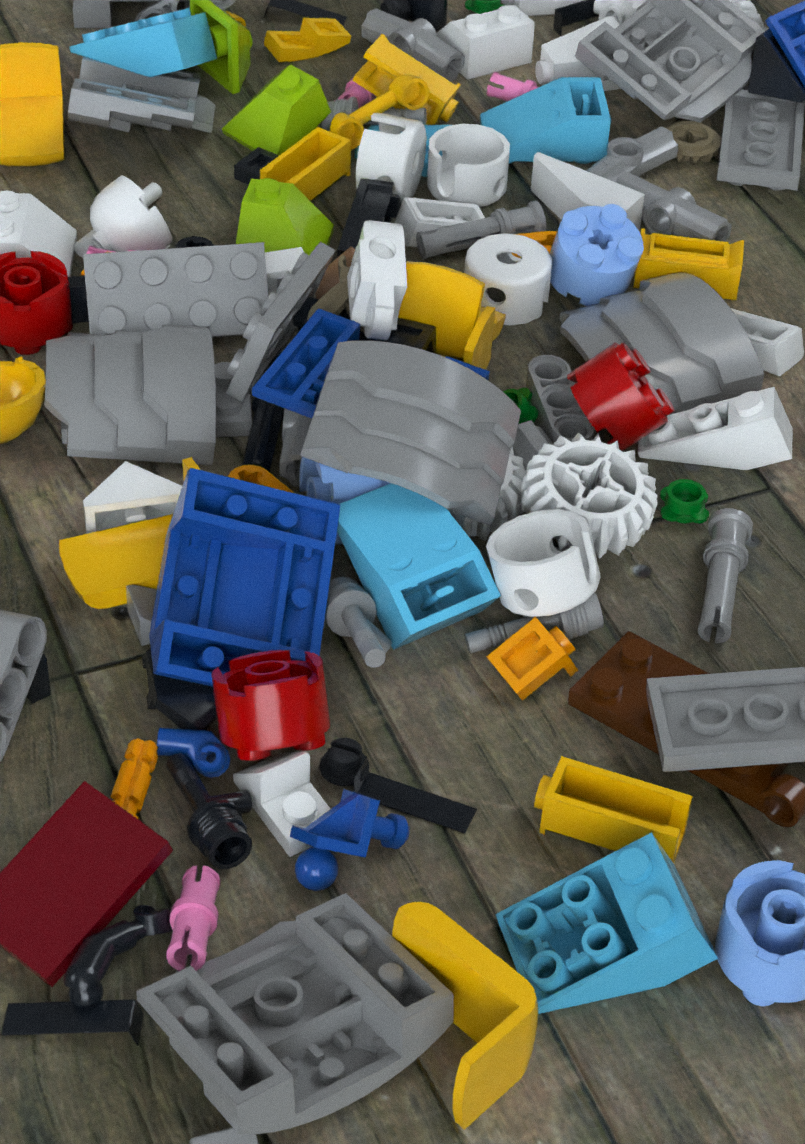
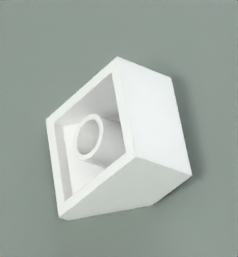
(491, 40)
(32, 226)

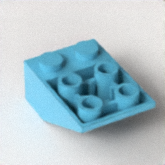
(152, 44)
(558, 119)
(414, 562)
(607, 930)

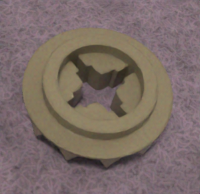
(695, 141)

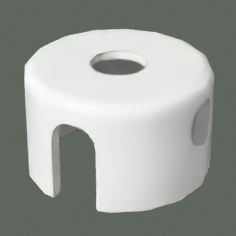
(392, 154)
(471, 164)
(521, 279)
(536, 575)

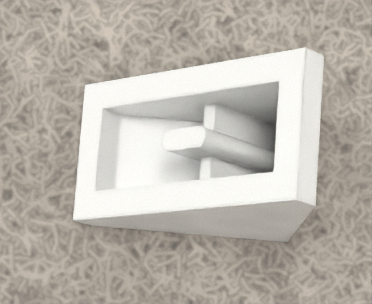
(128, 498)

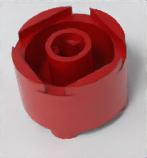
(33, 301)
(619, 396)
(271, 703)

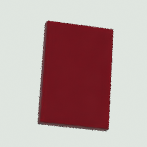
(74, 880)

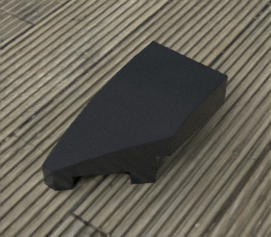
(181, 701)

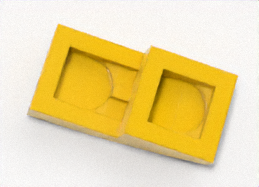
(313, 40)

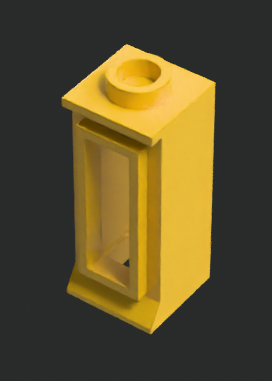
(389, 62)
(312, 162)
(710, 260)
(610, 807)

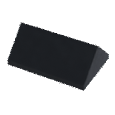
(773, 73)

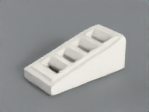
(427, 215)
(775, 342)

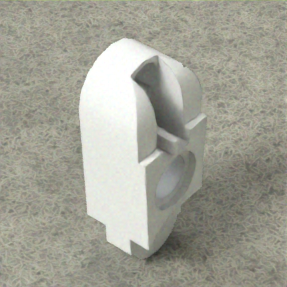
(378, 278)

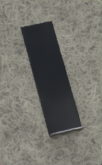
(305, 10)
(573, 14)
(414, 800)
(69, 1018)

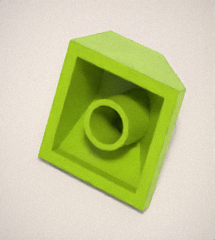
(231, 43)
(280, 112)
(281, 218)

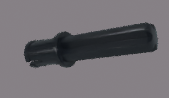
(263, 433)

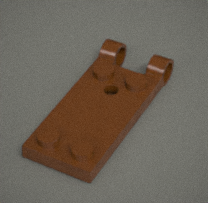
(616, 697)

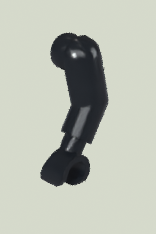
(99, 949)

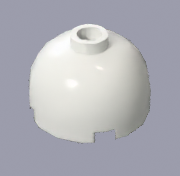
(125, 221)

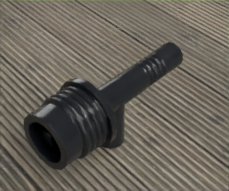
(216, 819)

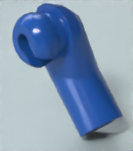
(199, 746)

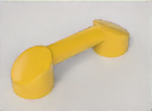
(404, 90)

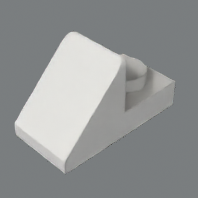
(283, 796)

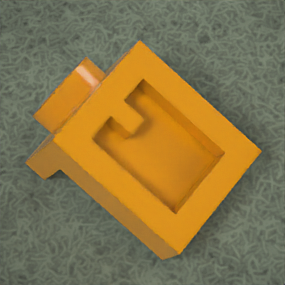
(533, 657)

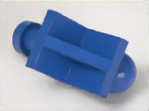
(344, 830)

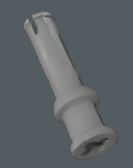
(464, 235)
(725, 559)

